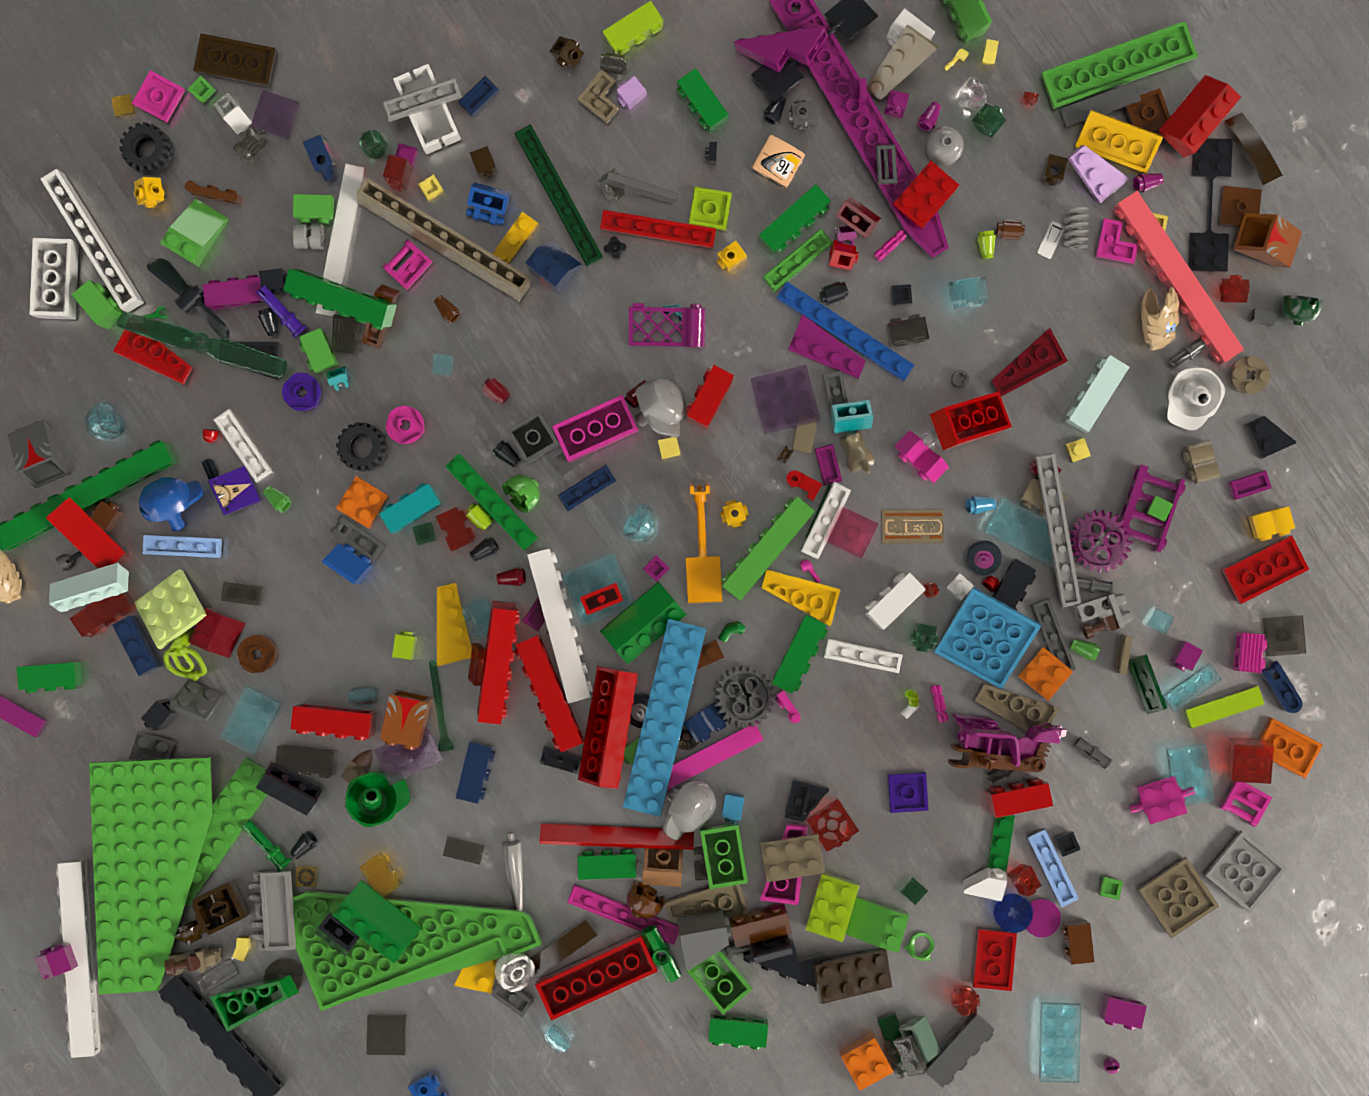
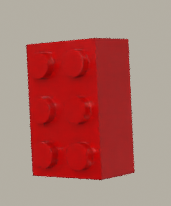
(709, 396)
(1018, 797)

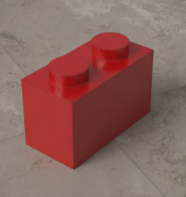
(601, 598)

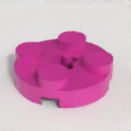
(395, 420)

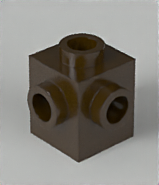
(566, 52)

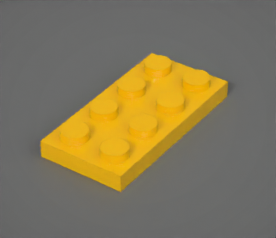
(1119, 141)

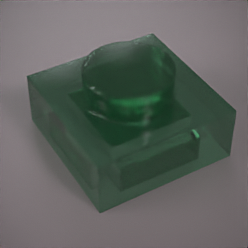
(424, 533)
(914, 891)

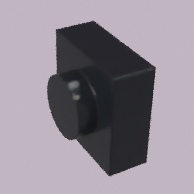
(711, 152)
(901, 295)
(1067, 843)

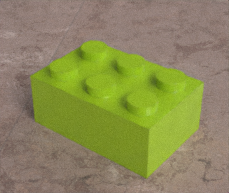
(833, 906)

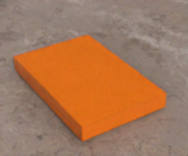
(1291, 748)

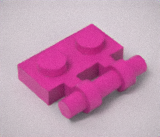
(784, 702)

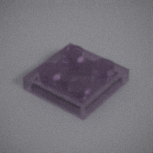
(275, 114)

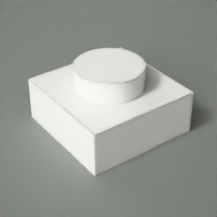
(959, 586)

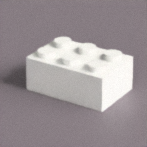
(894, 600)

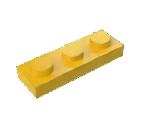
(515, 238)

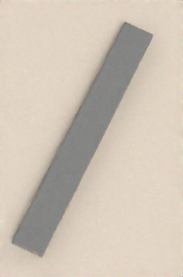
(1058, 529)

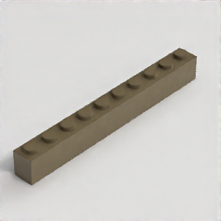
(443, 239)

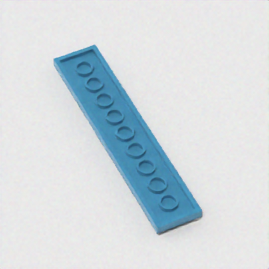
(664, 717)

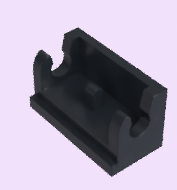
(564, 760)

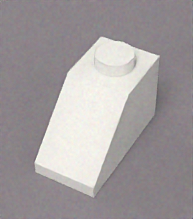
(232, 113)
(986, 883)

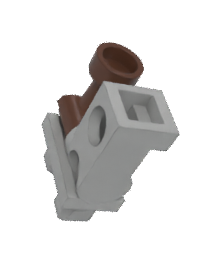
(1108, 612)

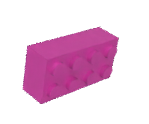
(595, 428)

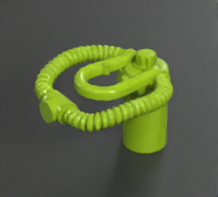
(180, 648)

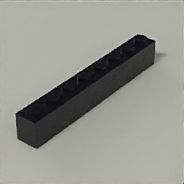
(226, 1046)

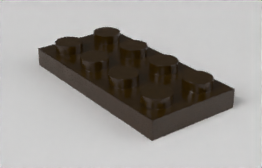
(235, 60)
(852, 976)

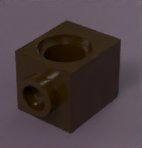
(483, 162)
(1057, 162)

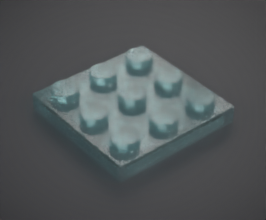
(592, 578)

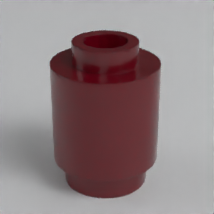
(495, 391)

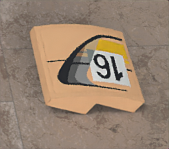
(778, 161)

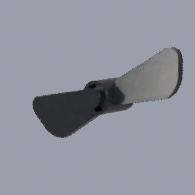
(189, 296)

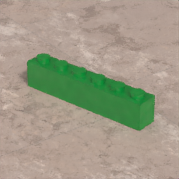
(339, 298)
(492, 502)

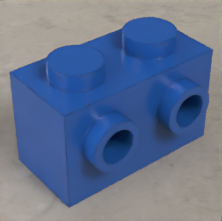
(426, 1086)

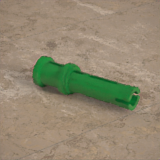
(272, 852)

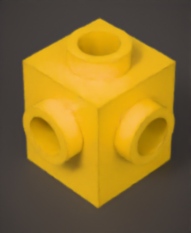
(148, 191)
(729, 519)

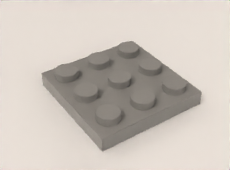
(1245, 871)

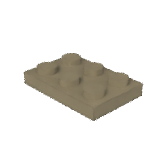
(792, 857)

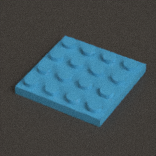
(987, 637)

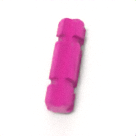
(889, 245)
(939, 703)

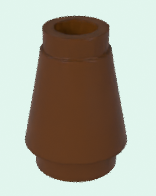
(448, 311)

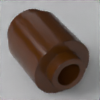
(1010, 229)

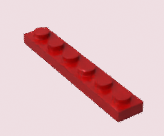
(658, 229)

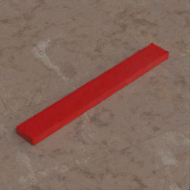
(613, 837)

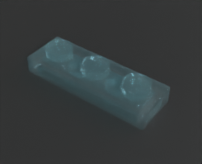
(1191, 687)

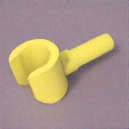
(961, 55)

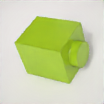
(404, 645)

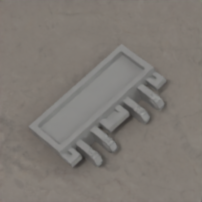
(274, 911)

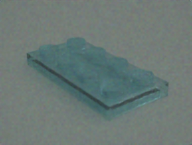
(1021, 530)
(1060, 1042)

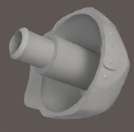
(661, 406)
(690, 808)

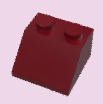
(217, 632)

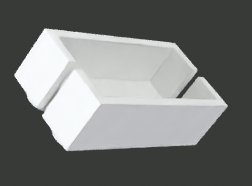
(431, 125)

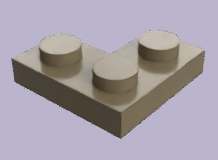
(595, 97)

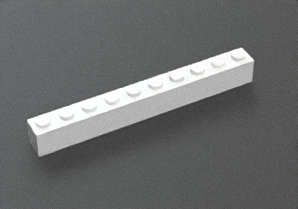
(80, 981)

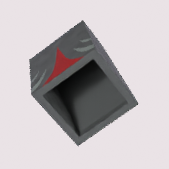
(38, 454)

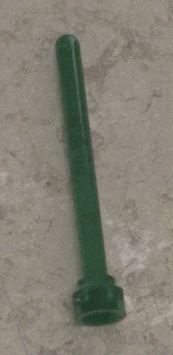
(444, 743)

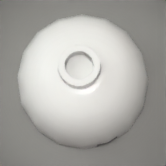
(514, 971)

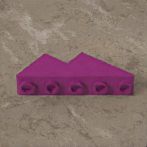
(777, 48)

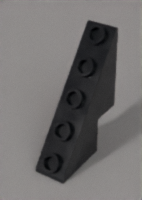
(791, 966)

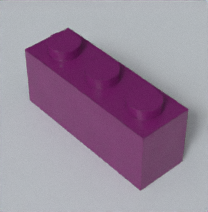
(232, 292)

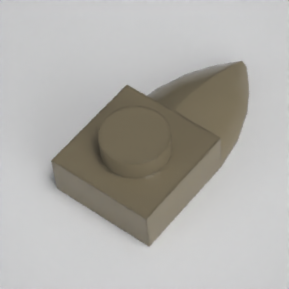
(358, 766)

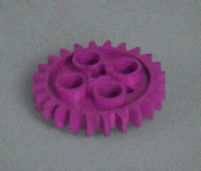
(1115, 551)

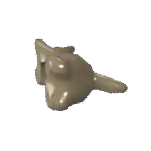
(858, 454)

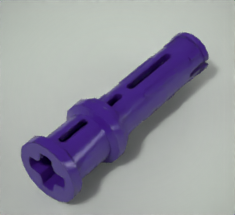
(287, 318)

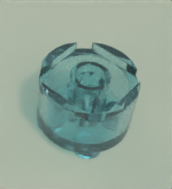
(967, 291)

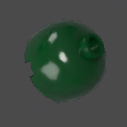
(1301, 309)

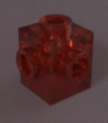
(1234, 289)
(960, 996)

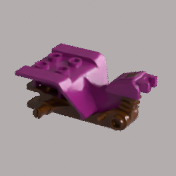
(992, 748)

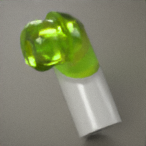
(913, 703)

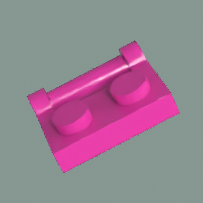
(411, 269)
(1249, 796)

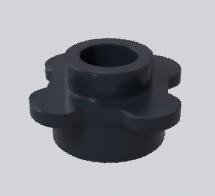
(615, 252)

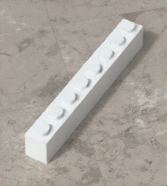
(92, 240)
(559, 626)

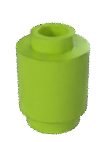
(479, 516)

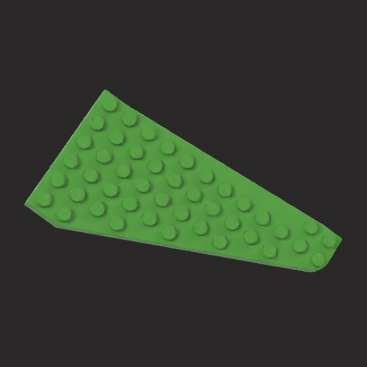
(449, 941)

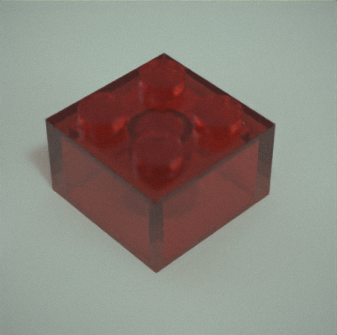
(1250, 760)

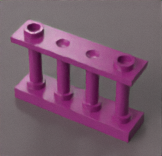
(1136, 494)

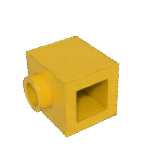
(731, 256)

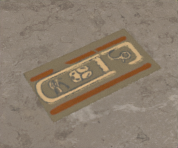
(912, 526)

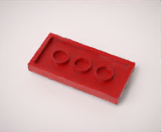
(1265, 569)

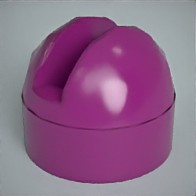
(1111, 1062)

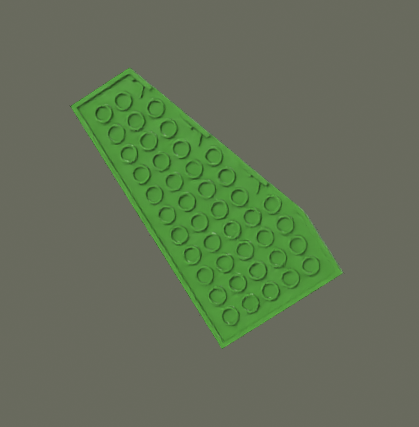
(145, 853)

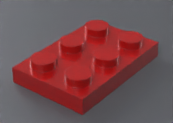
(926, 195)
(994, 959)

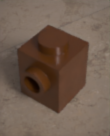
(106, 514)

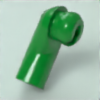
(731, 628)

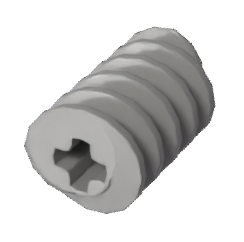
(1075, 228)

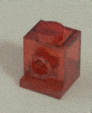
(1025, 880)

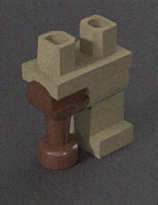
(192, 960)

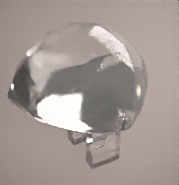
(971, 94)

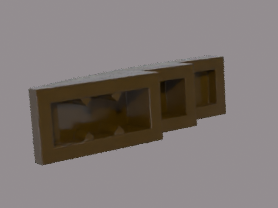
(1253, 148)
(563, 947)

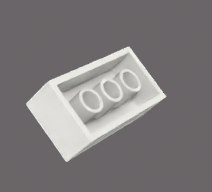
(54, 278)

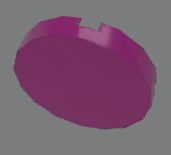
(1045, 918)

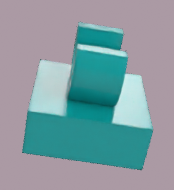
(336, 376)

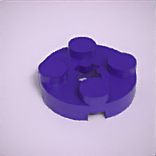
(294, 384)

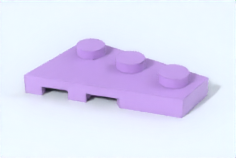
(1096, 173)

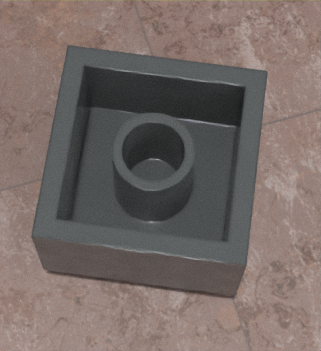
(533, 437)

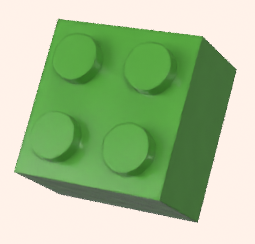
(98, 304)

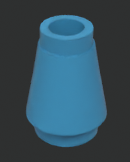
(980, 504)

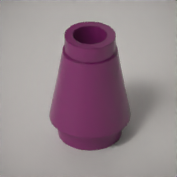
(929, 117)
(1147, 181)

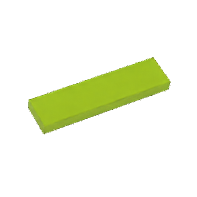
(1224, 707)

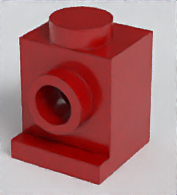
(842, 255)

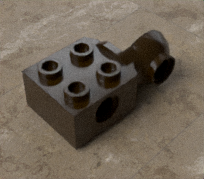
(214, 912)

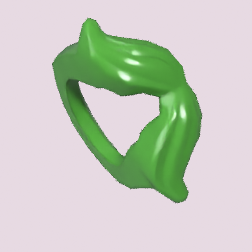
(925, 956)

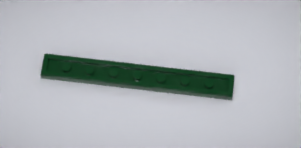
(558, 195)

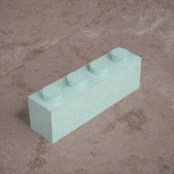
(1097, 394)
(88, 587)

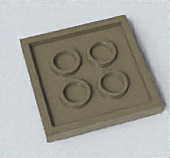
(1178, 897)

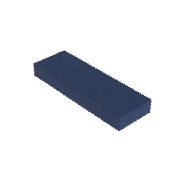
(587, 488)

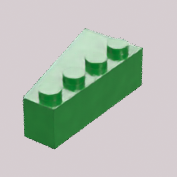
(248, 1001)

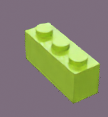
(633, 28)

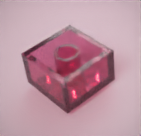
(852, 533)

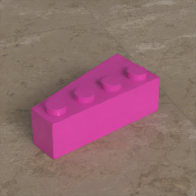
(786, 890)

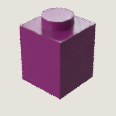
(1186, 656)

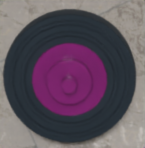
(984, 557)

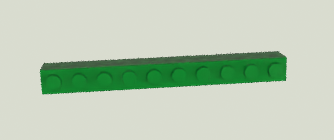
(88, 493)

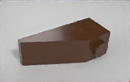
(372, 335)

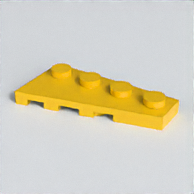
(805, 595)

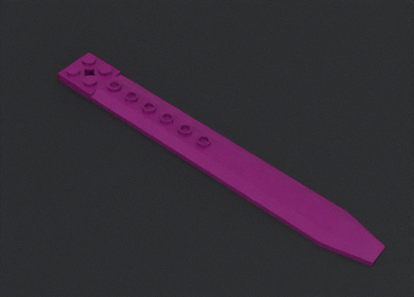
(860, 120)

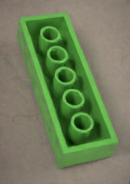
(771, 544)

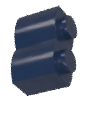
(705, 722)

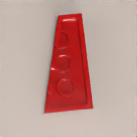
(152, 356)

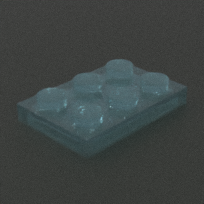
(250, 720)
(1191, 769)

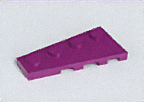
(821, 347)

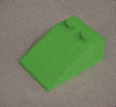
(194, 232)
(877, 924)
(721, 981)

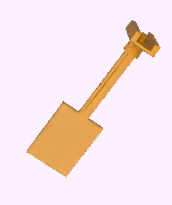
(703, 571)

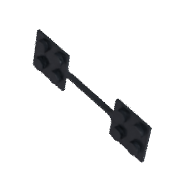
(846, 16)
(1209, 249)

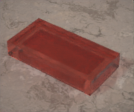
(476, 664)

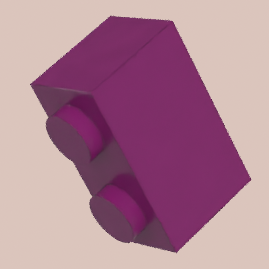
(1123, 1011)

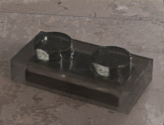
(242, 593)

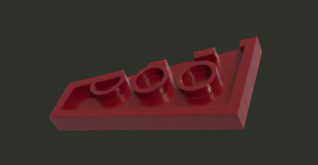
(1033, 362)

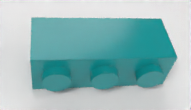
(410, 508)

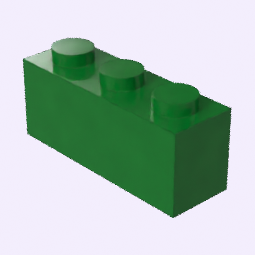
(702, 100)
(49, 676)
(607, 864)
(738, 1031)

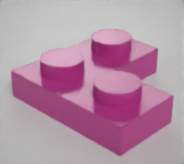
(1109, 245)

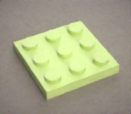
(170, 609)

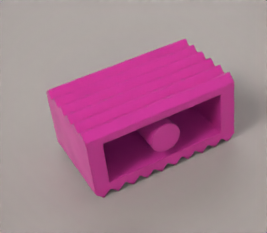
(1249, 652)

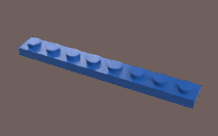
(845, 331)

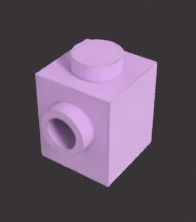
(630, 93)

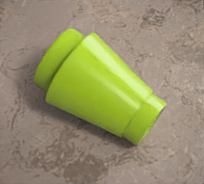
(986, 243)

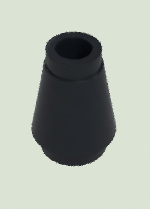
(774, 111)
(269, 321)
(506, 453)
(484, 549)
(304, 844)

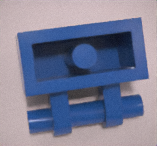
(488, 199)

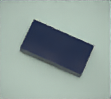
(478, 96)

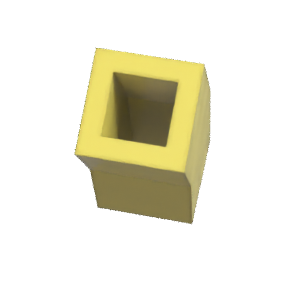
(990, 52)
(243, 946)

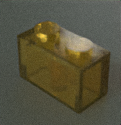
(381, 874)

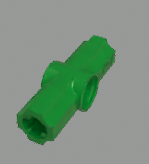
(657, 944)

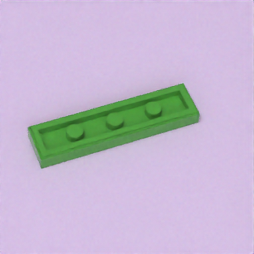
(797, 260)

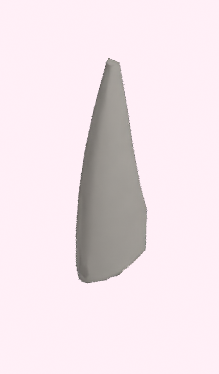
(514, 868)

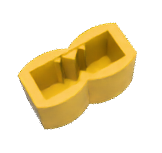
(1271, 522)

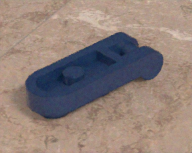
(1282, 688)

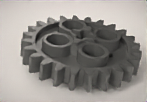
(727, 701)

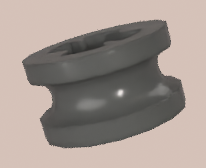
(956, 374)

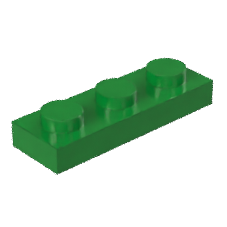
(1000, 842)

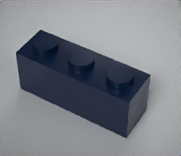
(137, 645)
(475, 772)

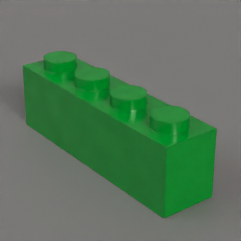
(794, 219)
(799, 653)

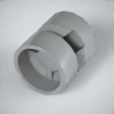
(309, 236)

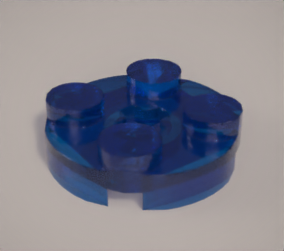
(1009, 923)

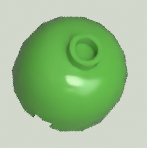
(523, 492)

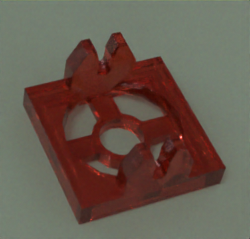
(851, 829)

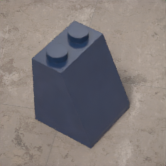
(552, 266)

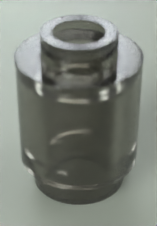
(613, 63)

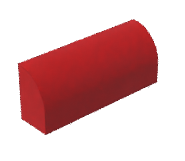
(85, 534)

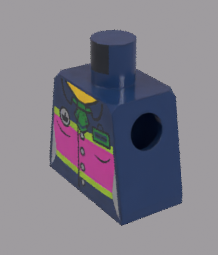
(317, 149)

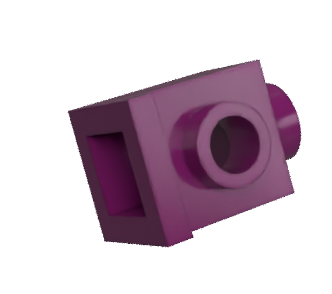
(896, 104)

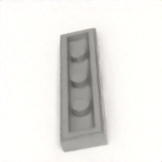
(422, 99)

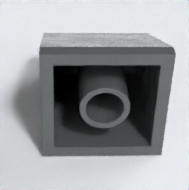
(703, 936)

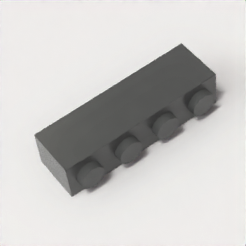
(959, 1048)

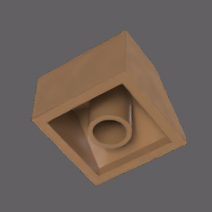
(662, 867)

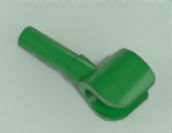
(156, 314)

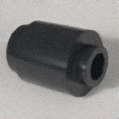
(834, 293)

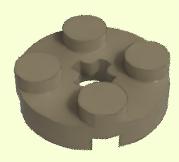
(1252, 364)

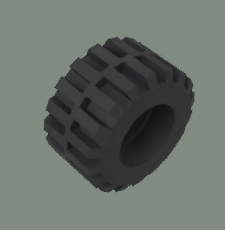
(135, 138)
(350, 435)

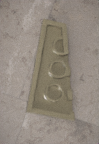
(903, 58)
(1016, 708)

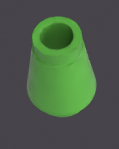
(277, 499)
(1085, 649)

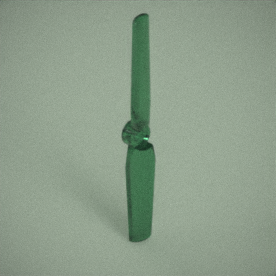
(221, 350)

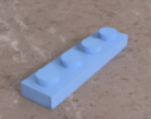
(182, 546)
(1052, 867)

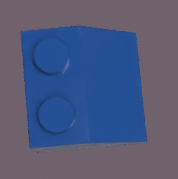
(348, 563)

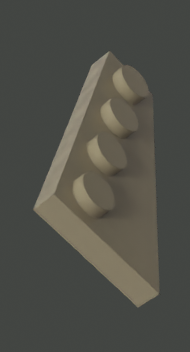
(705, 900)

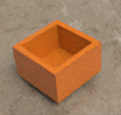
(866, 1061)

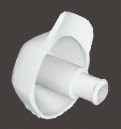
(1194, 397)

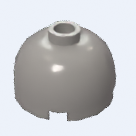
(944, 146)

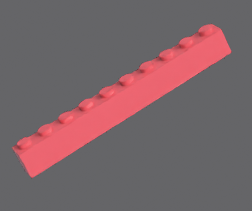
(1177, 274)

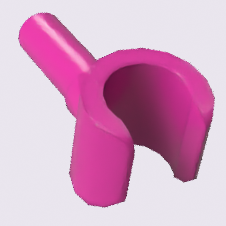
(806, 565)

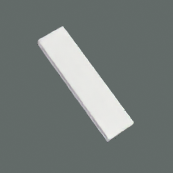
(243, 445)
(825, 520)
(863, 655)

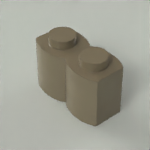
(1201, 462)

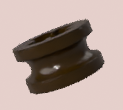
(785, 454)

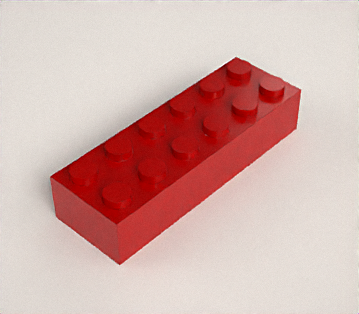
(496, 662)
(549, 693)
(607, 727)
(596, 976)

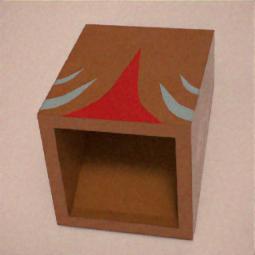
(1268, 239)
(405, 719)

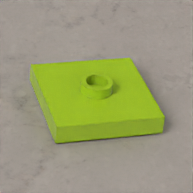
(710, 208)

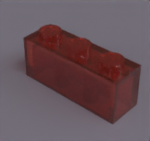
(101, 614)

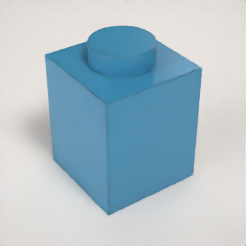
(732, 807)

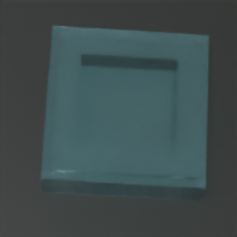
(442, 364)
(1161, 621)

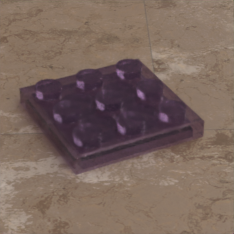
(785, 399)

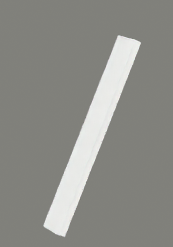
(342, 229)

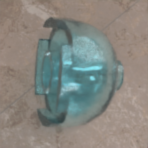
(103, 422)
(643, 525)

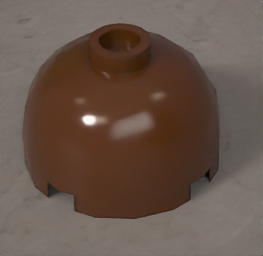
(644, 901)

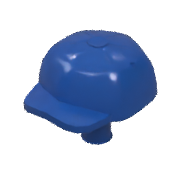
(167, 500)

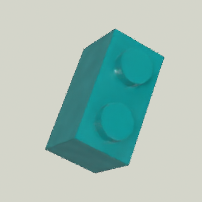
(851, 416)

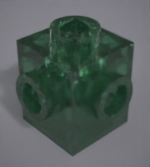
(989, 120)
(916, 637)

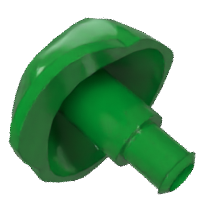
(373, 801)

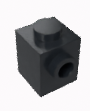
(274, 280)

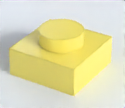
(1077, 450)

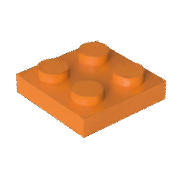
(362, 502)
(1045, 673)

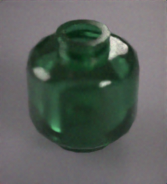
(373, 144)

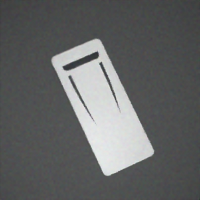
(1051, 239)

